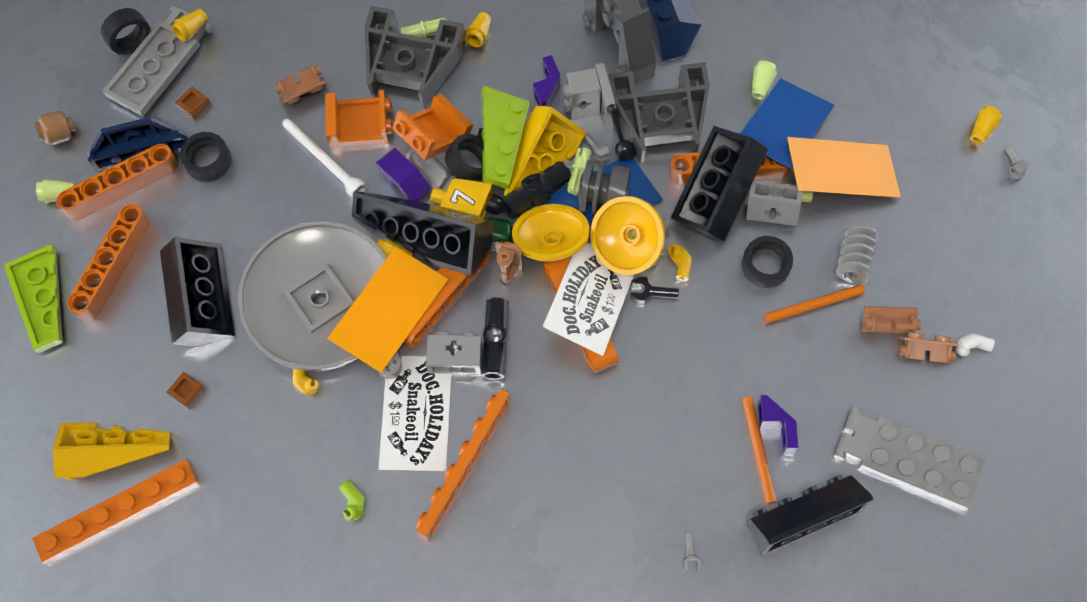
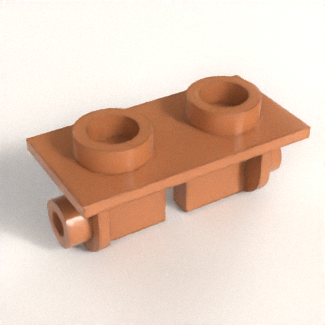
(292, 89)
(509, 259)
(890, 319)
(939, 348)

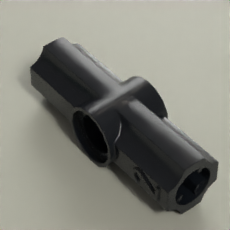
(535, 189)
(495, 352)

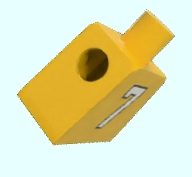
(464, 196)

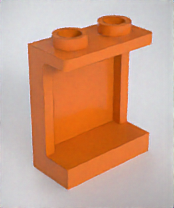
(358, 121)
(432, 129)

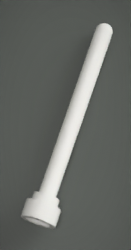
(351, 183)

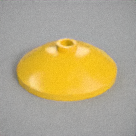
(550, 232)
(613, 238)

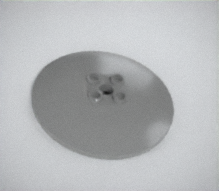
(285, 277)

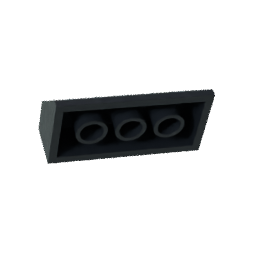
(719, 183)
(196, 292)
(807, 513)

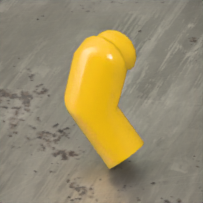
(682, 260)
(304, 383)

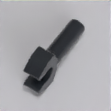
(650, 291)

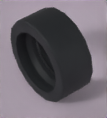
(116, 22)
(200, 141)
(455, 163)
(775, 245)

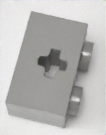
(582, 94)
(774, 203)
(467, 359)

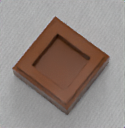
(193, 103)
(186, 390)

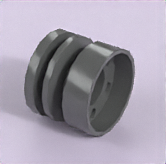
(601, 188)

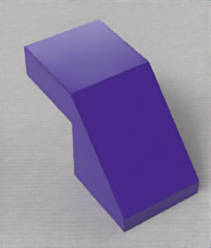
(547, 89)
(404, 174)
(774, 417)

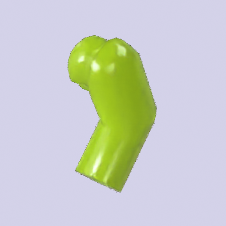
(355, 501)

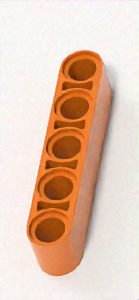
(768, 170)
(105, 182)
(555, 272)
(108, 274)
(448, 294)

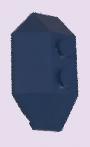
(673, 26)
(130, 138)

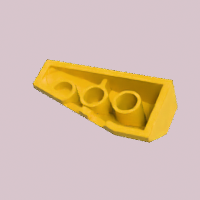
(544, 141)
(86, 449)

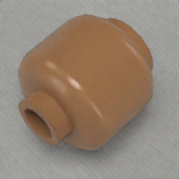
(54, 128)

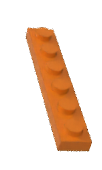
(457, 473)
(115, 511)

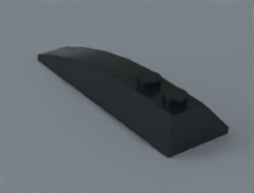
(434, 232)

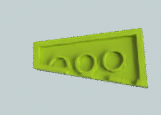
(501, 134)
(37, 296)

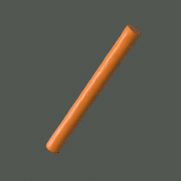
(814, 304)
(759, 451)

